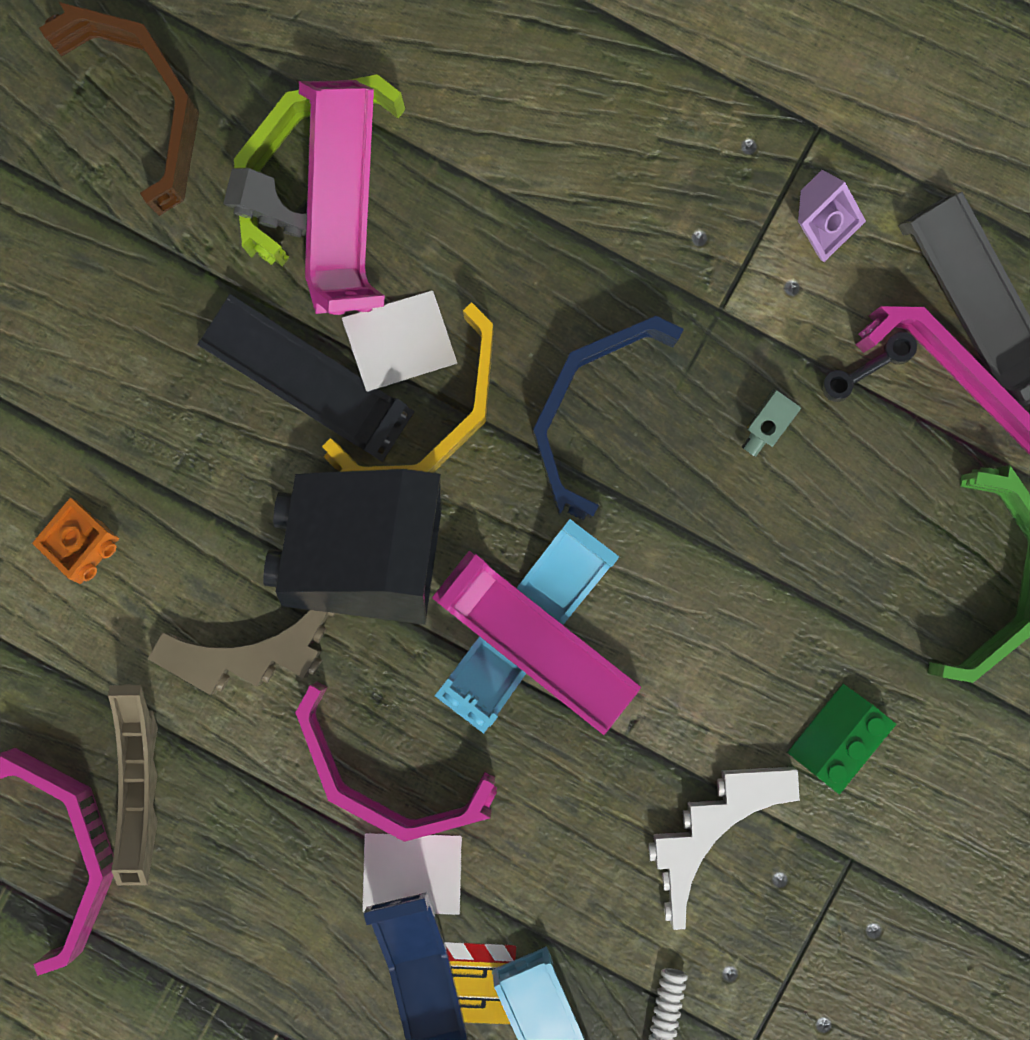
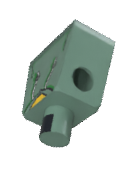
(779, 411)

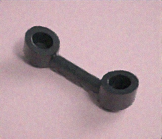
(898, 350)

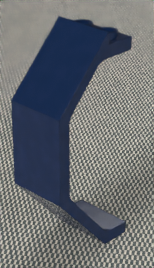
(651, 328)
(418, 968)

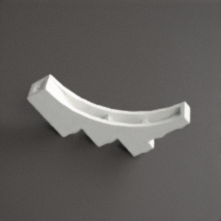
(681, 853)

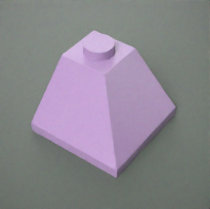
(828, 214)

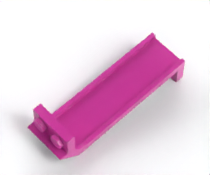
(339, 196)
(955, 360)
(536, 643)

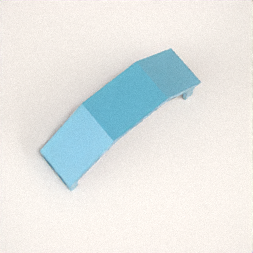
(558, 586)

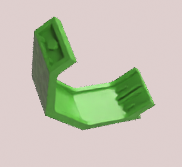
(1015, 496)

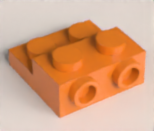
(76, 542)

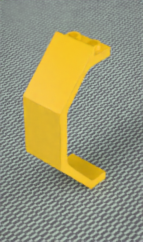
(484, 327)

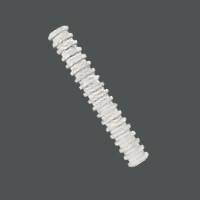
(668, 1004)

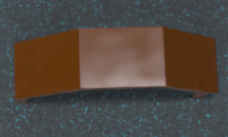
(80, 25)

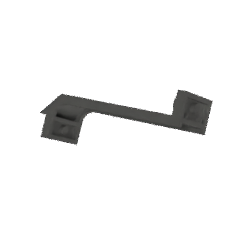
(977, 289)

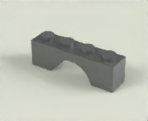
(256, 196)

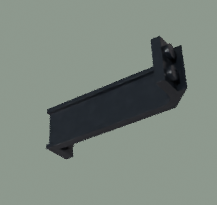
(305, 378)

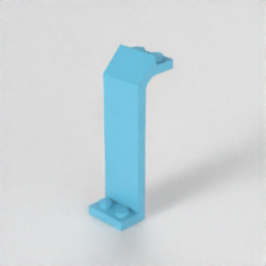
(535, 999)

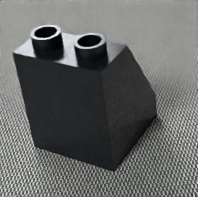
(358, 543)

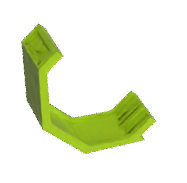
(272, 134)

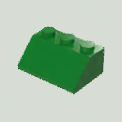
(841, 738)

